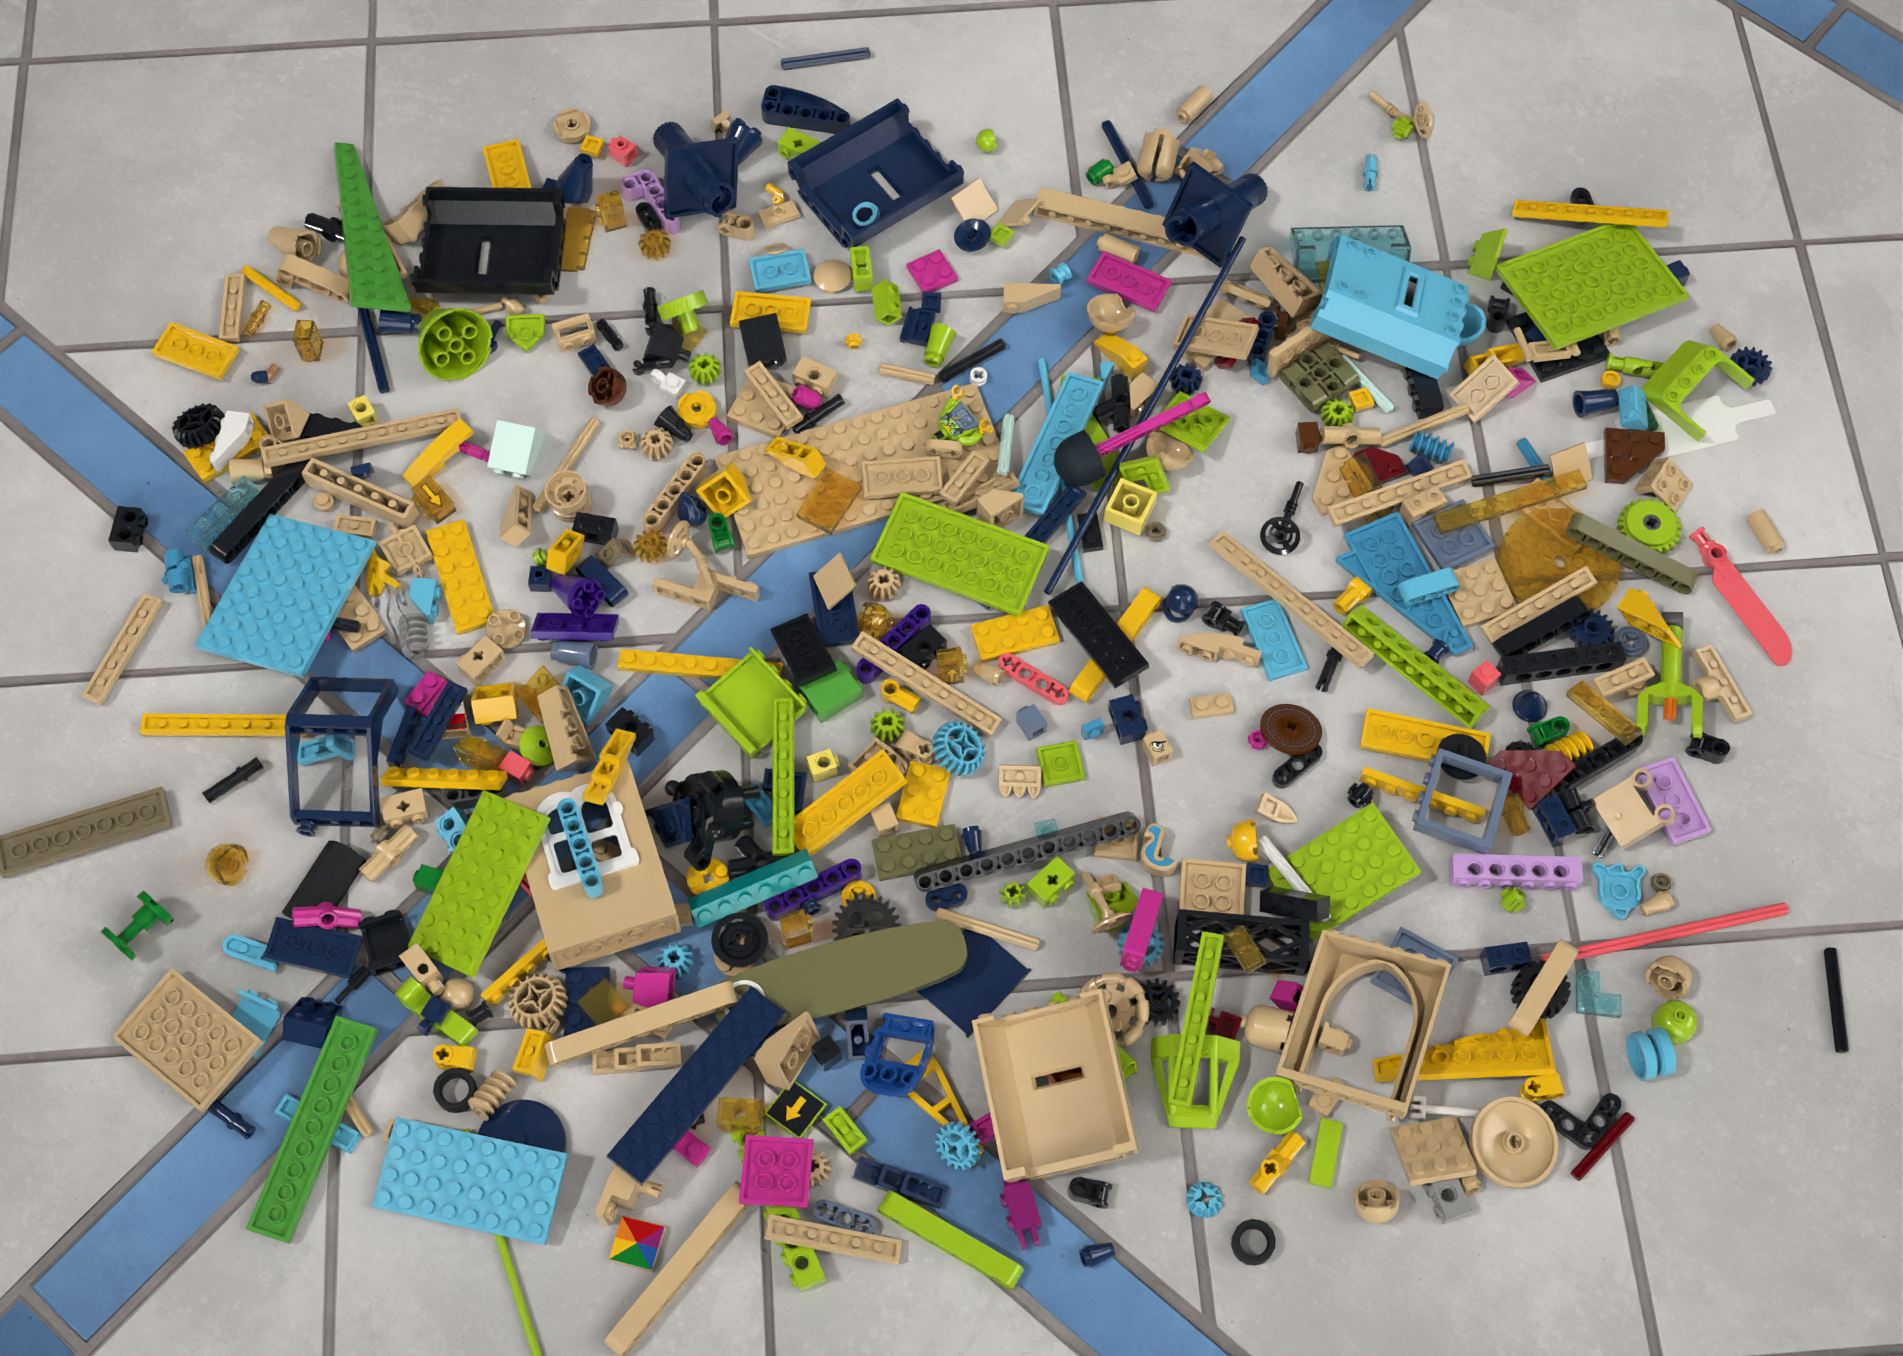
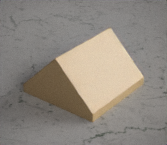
(285, 419)

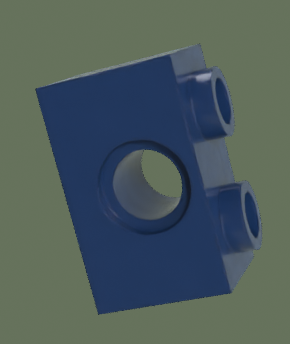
(1127, 730)

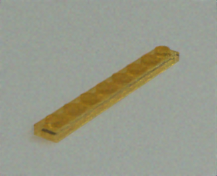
(1509, 501)

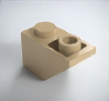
(1140, 392)

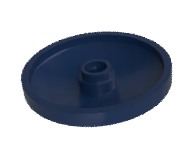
(527, 1124)

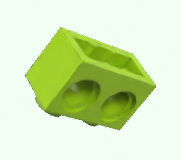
(861, 268)

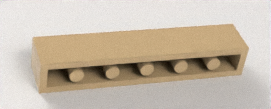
(360, 493)

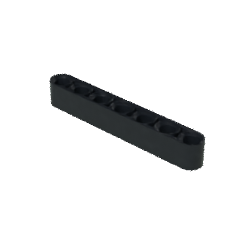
(253, 516)

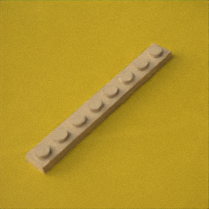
(1397, 493)
(926, 684)

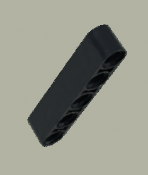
(1543, 628)
(1606, 758)

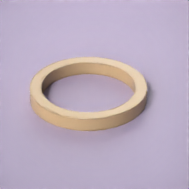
(774, 245)

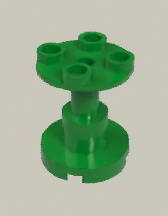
(144, 919)

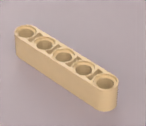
(675, 485)
(1543, 987)

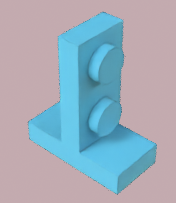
(326, 748)

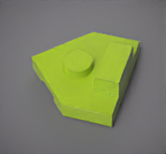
(525, 329)

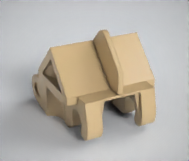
(1205, 158)

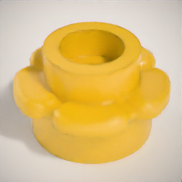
(853, 340)

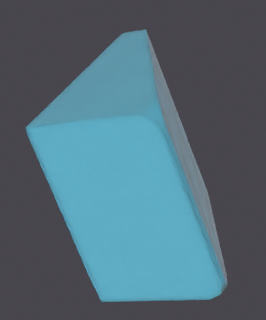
(1105, 371)

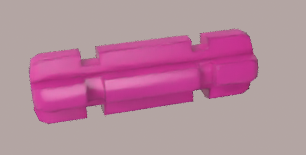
(475, 451)

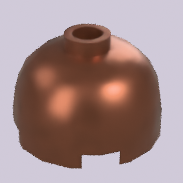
(607, 387)

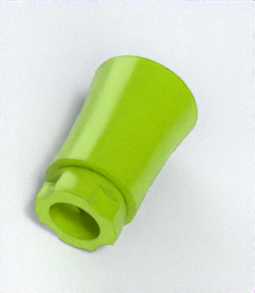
(938, 344)

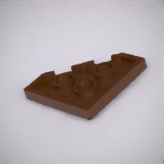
(1629, 452)

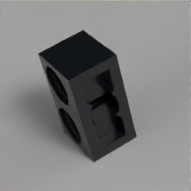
(124, 528)

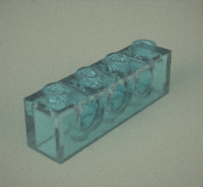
(221, 513)

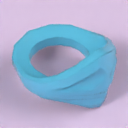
(876, 213)

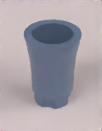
(575, 653)

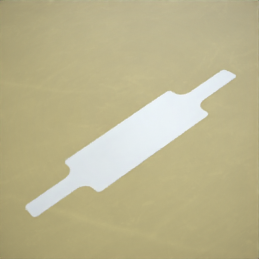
(1709, 414)

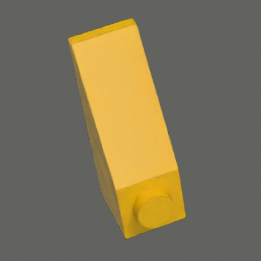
(1123, 354)
(797, 456)

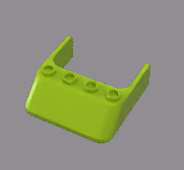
(1681, 375)

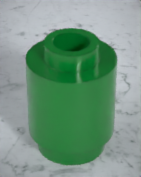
(1098, 171)

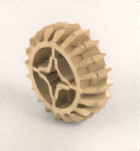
(525, 1001)

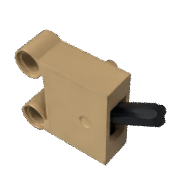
(1627, 814)

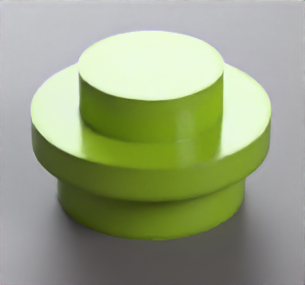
(540, 557)

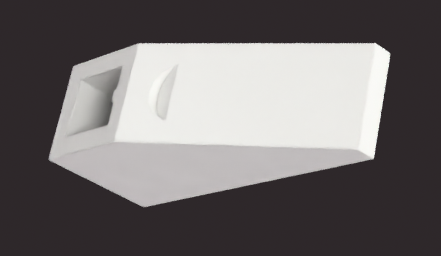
(233, 436)

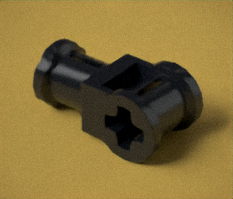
(1222, 618)

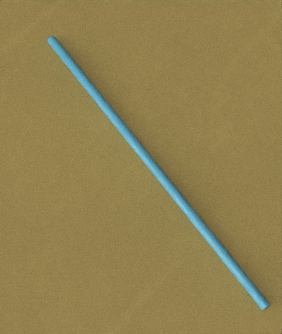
(1069, 521)

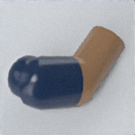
(265, 376)

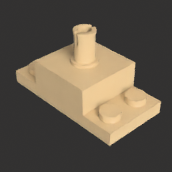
(624, 1192)

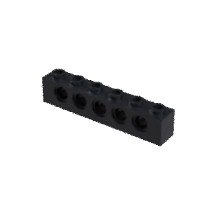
(1561, 663)

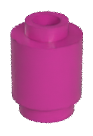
(806, 397)

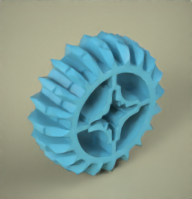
(965, 744)

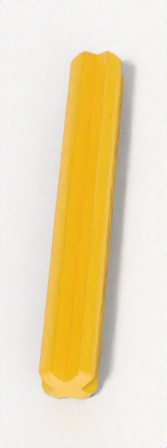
(271, 288)

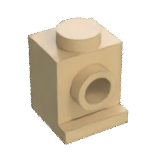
(1333, 1040)

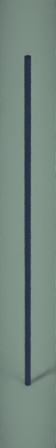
(1144, 416)

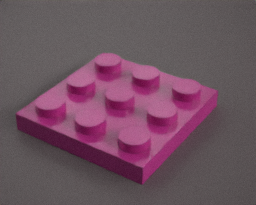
(776, 1171)

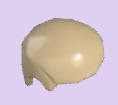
(458, 993)

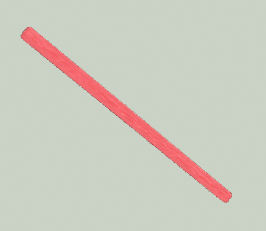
(1679, 931)

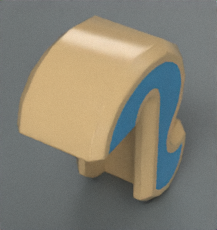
(1149, 853)

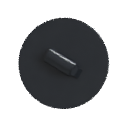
(1464, 746)

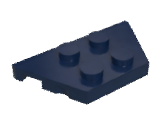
(672, 822)

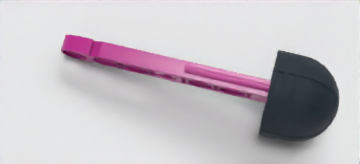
(1080, 460)

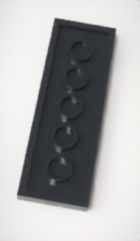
(1098, 634)

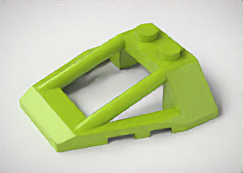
(1219, 1051)

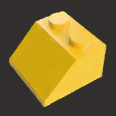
(725, 490)
(494, 703)

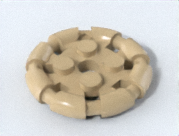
(1122, 1002)

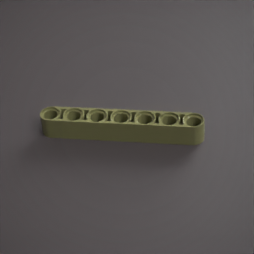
(1631, 553)

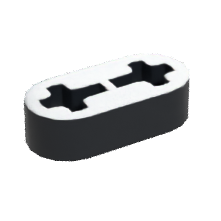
(645, 219)

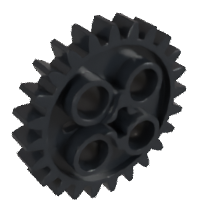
(864, 908)

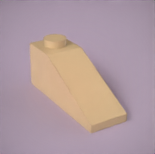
(1027, 296)
(517, 517)

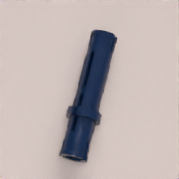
(232, 1119)

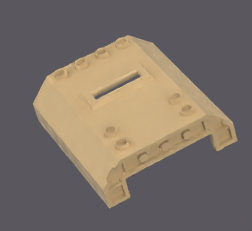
(1065, 1122)

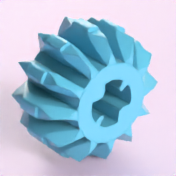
(675, 952)

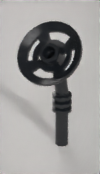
(1282, 529)

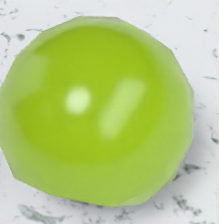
(986, 140)

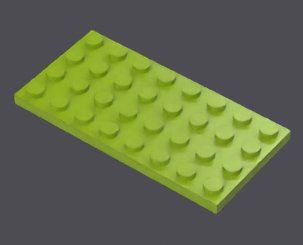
(960, 554)
(479, 883)

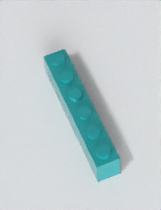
(752, 888)

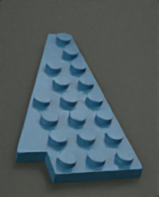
(1386, 556)

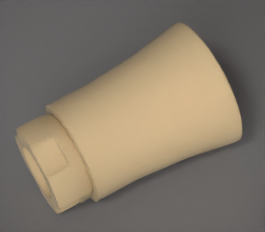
(250, 468)

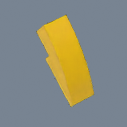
(1509, 355)

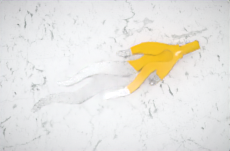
(384, 595)

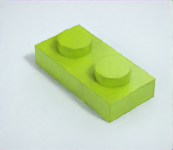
(844, 1130)

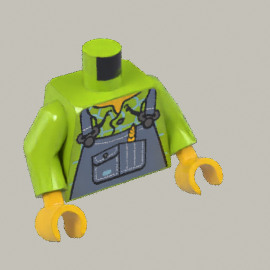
(958, 422)

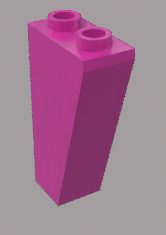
(1141, 930)

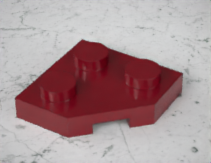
(1385, 464)

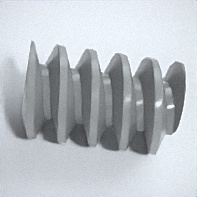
(416, 637)

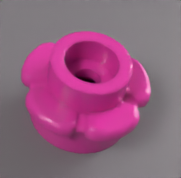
(1252, 740)

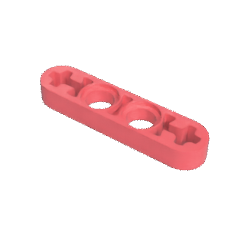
(1035, 676)

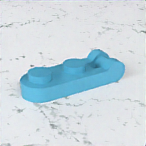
(248, 951)

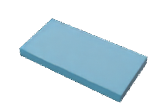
(1274, 637)

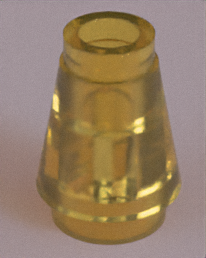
(423, 305)

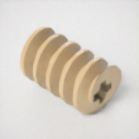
(489, 1093)

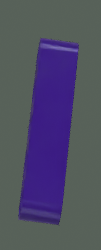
(897, 635)
(825, 889)

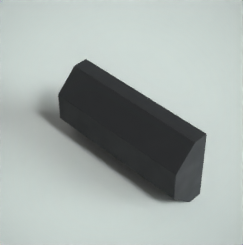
(327, 878)

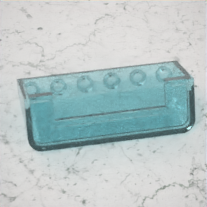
(1313, 243)

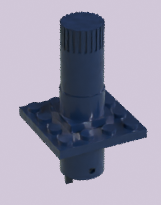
(697, 175)
(1211, 213)

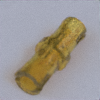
(256, 318)

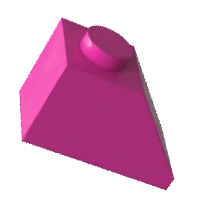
(1523, 377)
(1286, 995)

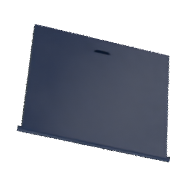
(980, 986)

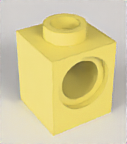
(366, 417)
(819, 773)

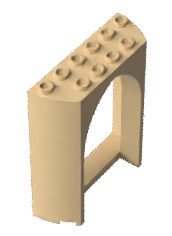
(1334, 965)

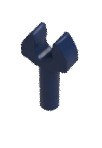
(495, 327)

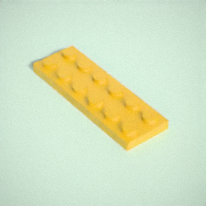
(460, 576)
(1409, 735)
(847, 802)

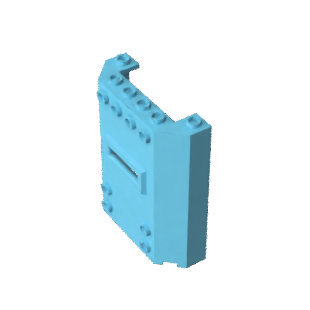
(1367, 307)

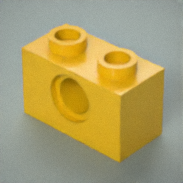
(565, 551)

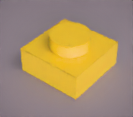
(592, 146)
(1360, 399)

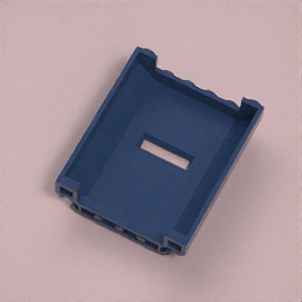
(839, 170)

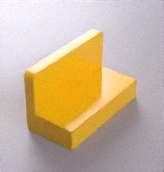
(532, 1055)

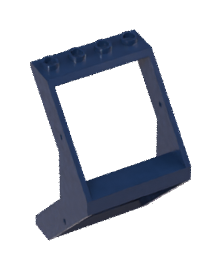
(300, 723)

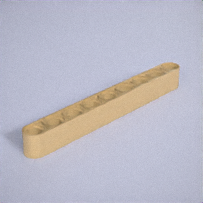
(641, 1024)
(676, 1272)

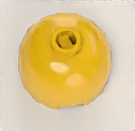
(1244, 840)

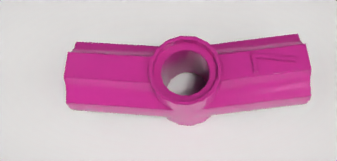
(314, 916)

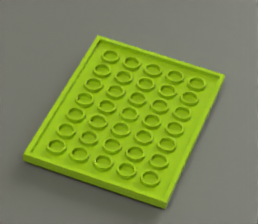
(1591, 283)

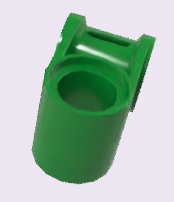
(720, 536)
(1545, 732)

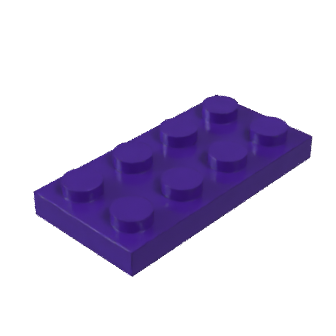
(569, 626)

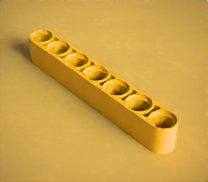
(1131, 624)

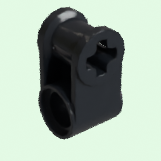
(1497, 314)
(1706, 747)
(1091, 1192)

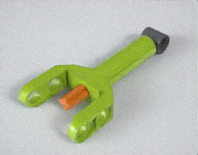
(1670, 689)

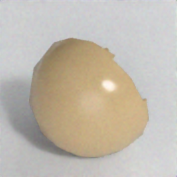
(1109, 314)
(1172, 453)

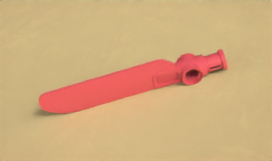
(1743, 599)

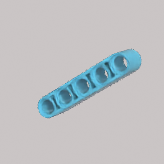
(581, 856)

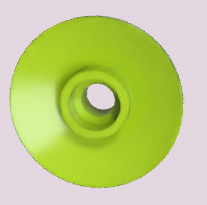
(530, 747)

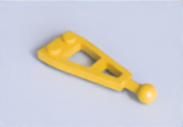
(934, 1111)

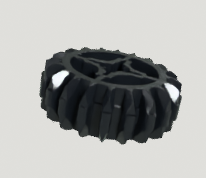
(198, 426)

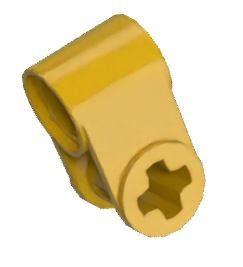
(458, 1057)
(1545, 1087)

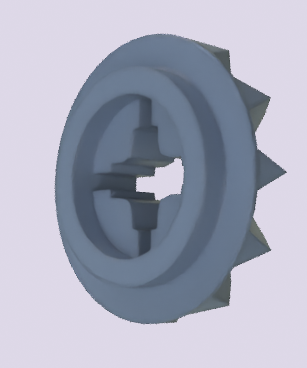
(1631, 633)

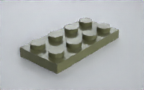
(907, 852)

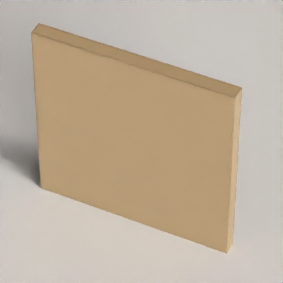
(974, 201)
(1019, 212)
(1570, 460)
(834, 581)

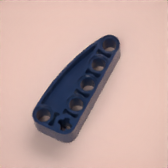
(802, 110)

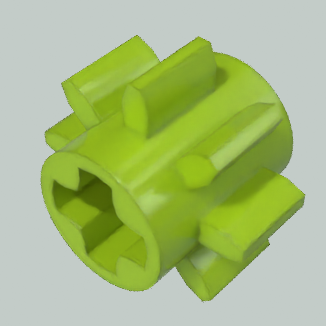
(1402, 127)
(1009, 888)
(1513, 899)

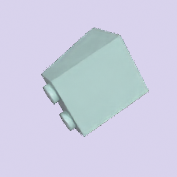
(515, 449)

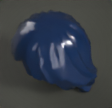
(691, 510)

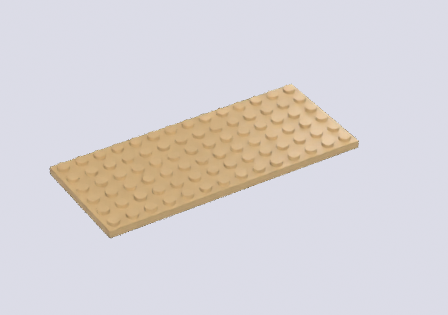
(889, 433)

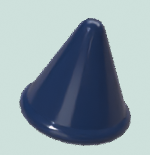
(1529, 706)

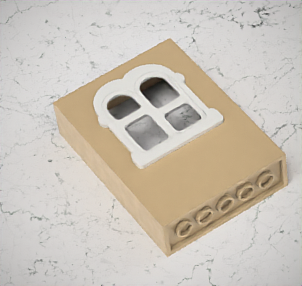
(635, 895)

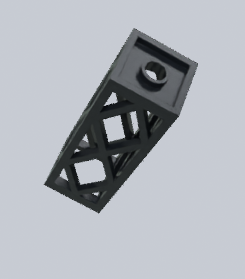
(1294, 929)

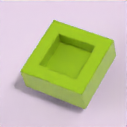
(1001, 235)

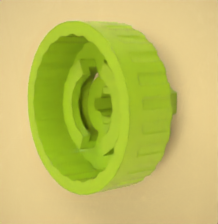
(684, 309)

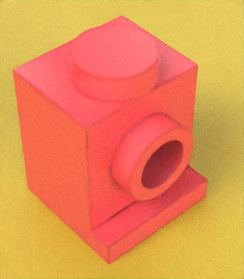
(622, 150)

